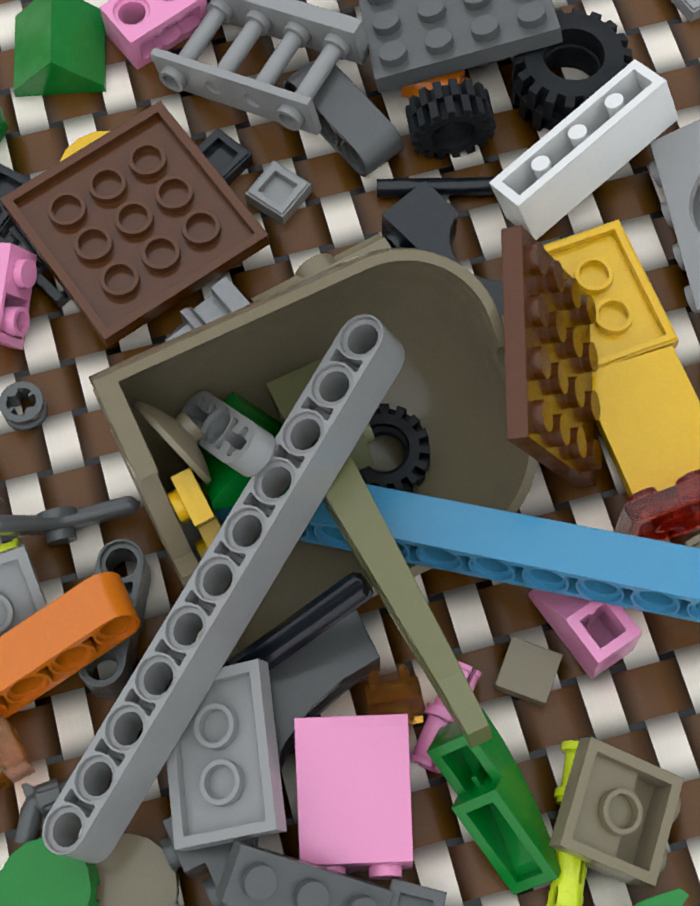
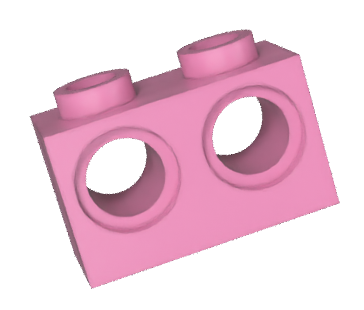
(147, 24)

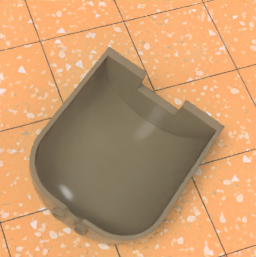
(447, 381)

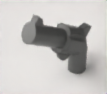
(37, 803)

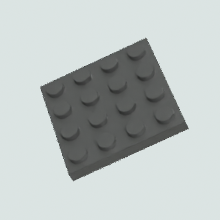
(439, 37)

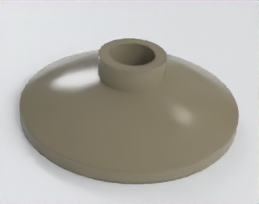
(180, 434)

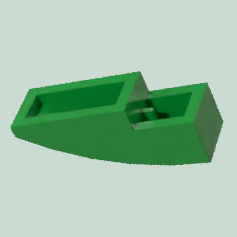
(496, 807)

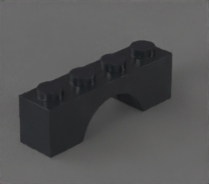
(430, 224)

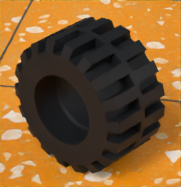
(586, 46)

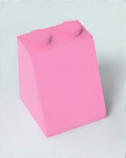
(355, 793)

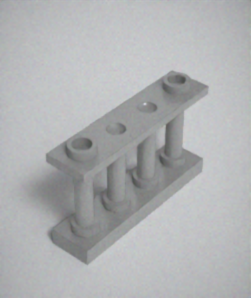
(297, 26)

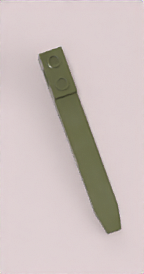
(387, 570)

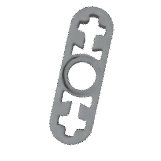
(230, 434)

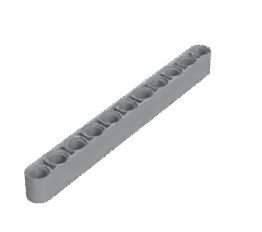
(205, 604)

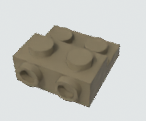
(617, 813)

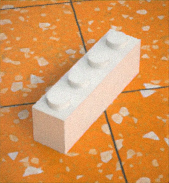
(585, 149)

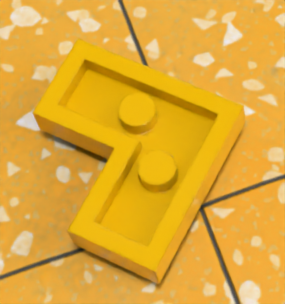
(192, 505)

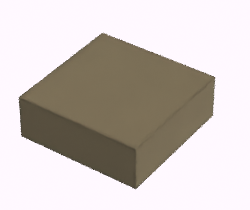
(528, 672)

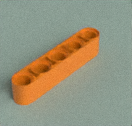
(64, 639)

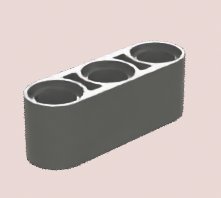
(351, 122)
(138, 588)

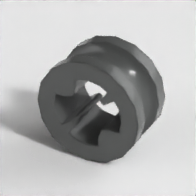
(33, 416)

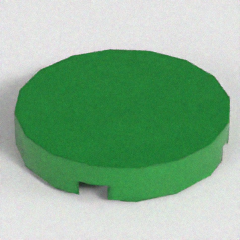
(45, 879)

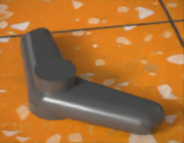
(61, 523)

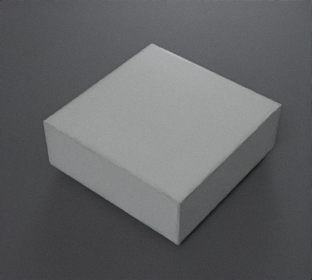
(278, 192)

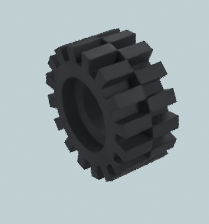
(450, 118)
(415, 444)

